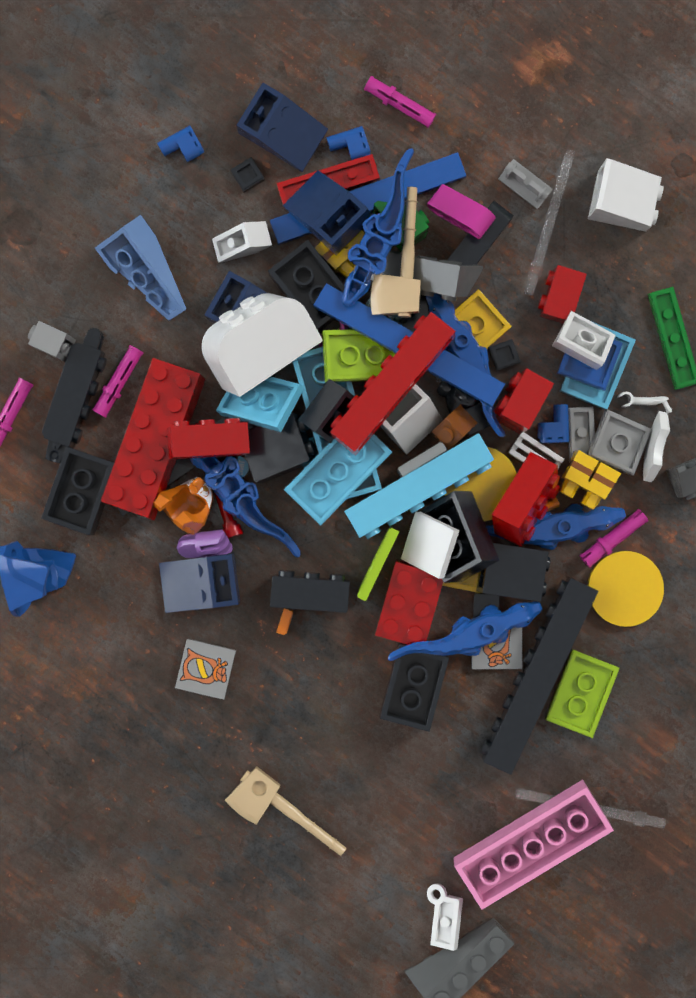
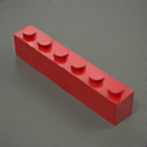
(392, 383)

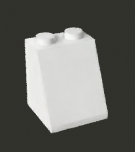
(625, 196)
(412, 420)

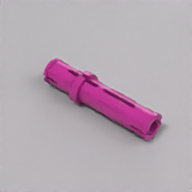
(397, 100)
(112, 390)
(13, 407)
(605, 545)

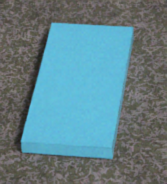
(335, 476)

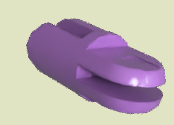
(204, 544)

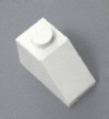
(242, 241)

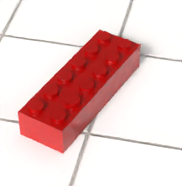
(143, 459)

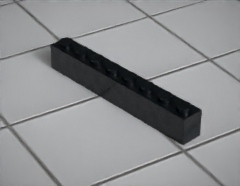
(539, 674)

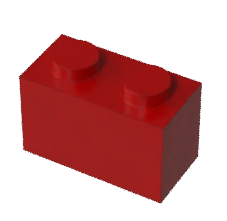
(563, 293)

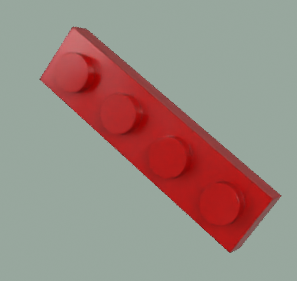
(347, 174)

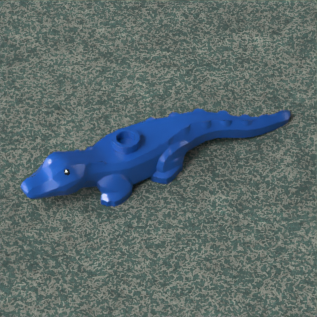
(380, 235)
(464, 347)
(240, 497)
(570, 525)
(471, 635)

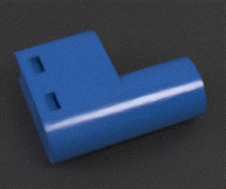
(353, 139)
(185, 140)
(558, 430)

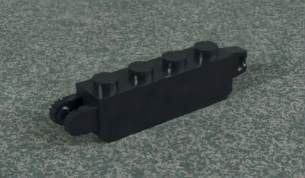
(73, 395)

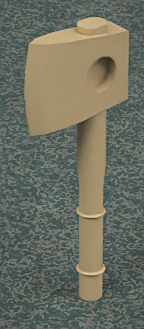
(400, 294)
(258, 791)

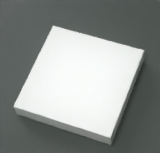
(429, 544)

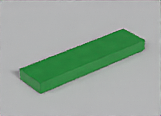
(673, 337)

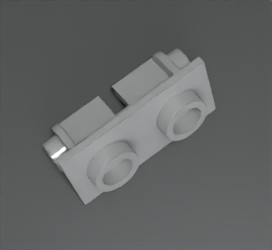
(525, 183)

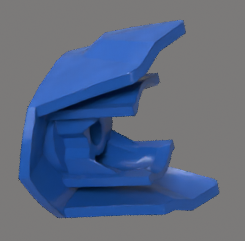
(31, 574)

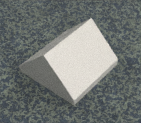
(584, 340)

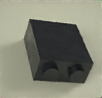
(279, 452)
(517, 573)

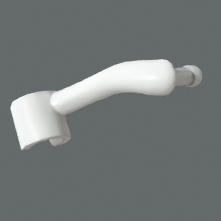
(646, 401)

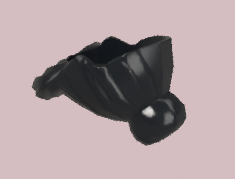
(455, 397)

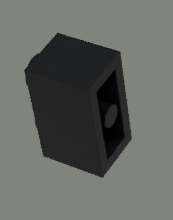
(325, 408)

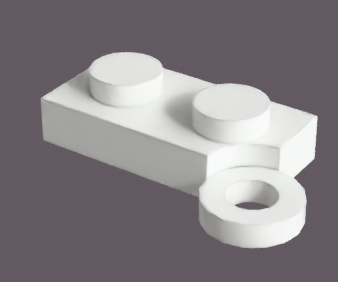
(446, 918)

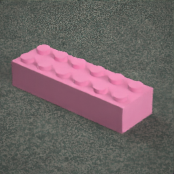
(532, 844)

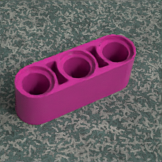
(461, 211)

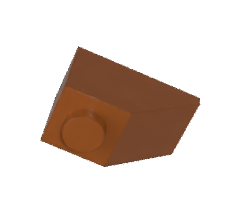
(454, 427)

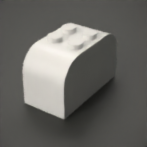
(257, 341)

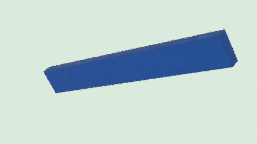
(422, 177)
(389, 334)

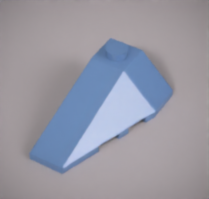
(140, 260)

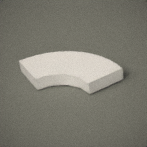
(655, 446)

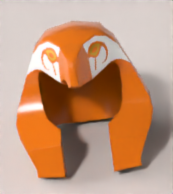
(187, 504)

